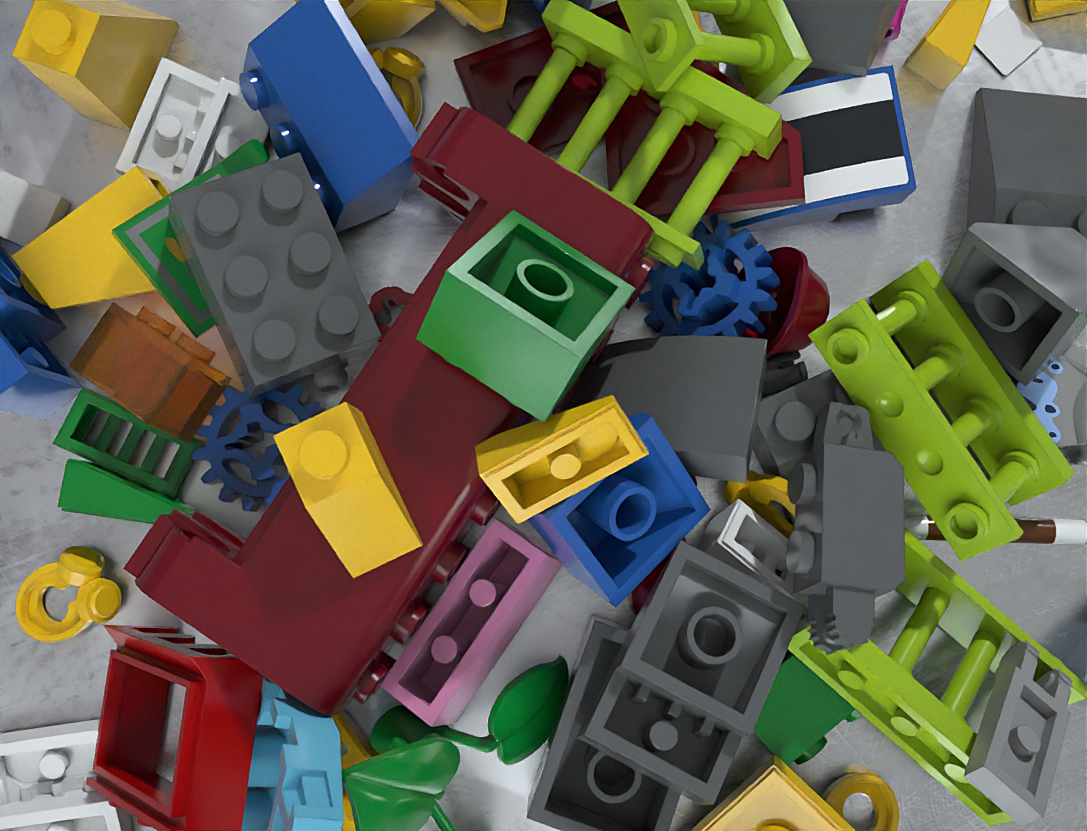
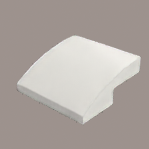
(188, 125)
(46, 781)

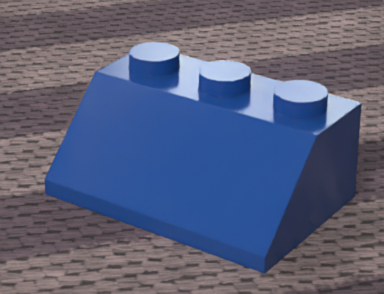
(332, 107)

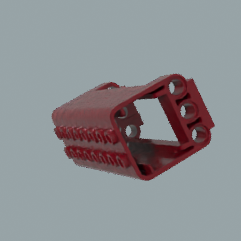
(283, 591)

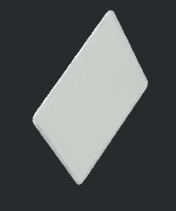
(1007, 41)

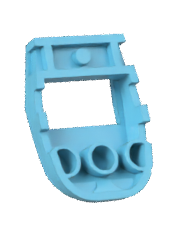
(293, 767)

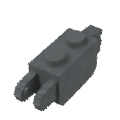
(846, 527)

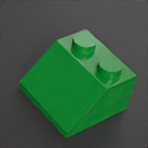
(523, 313)

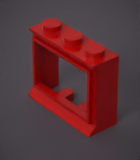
(213, 735)

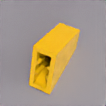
(96, 54)
(79, 257)

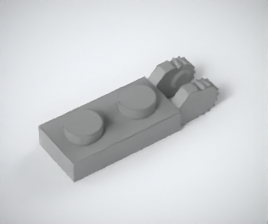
(1021, 735)

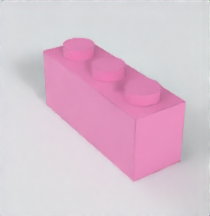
(471, 624)

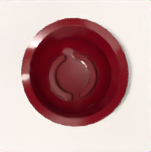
(801, 303)

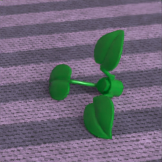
(420, 760)

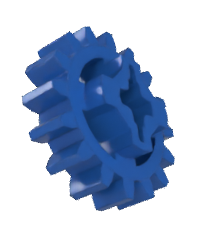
(713, 297)
(256, 418)

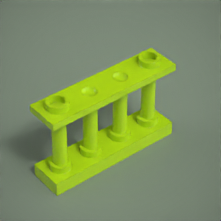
(754, 37)
(694, 96)
(971, 388)
(903, 709)

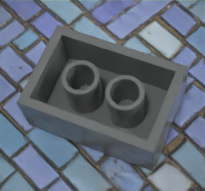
(272, 273)
(580, 784)

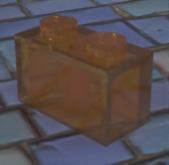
(150, 372)

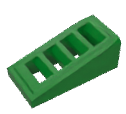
(79, 422)
(104, 493)

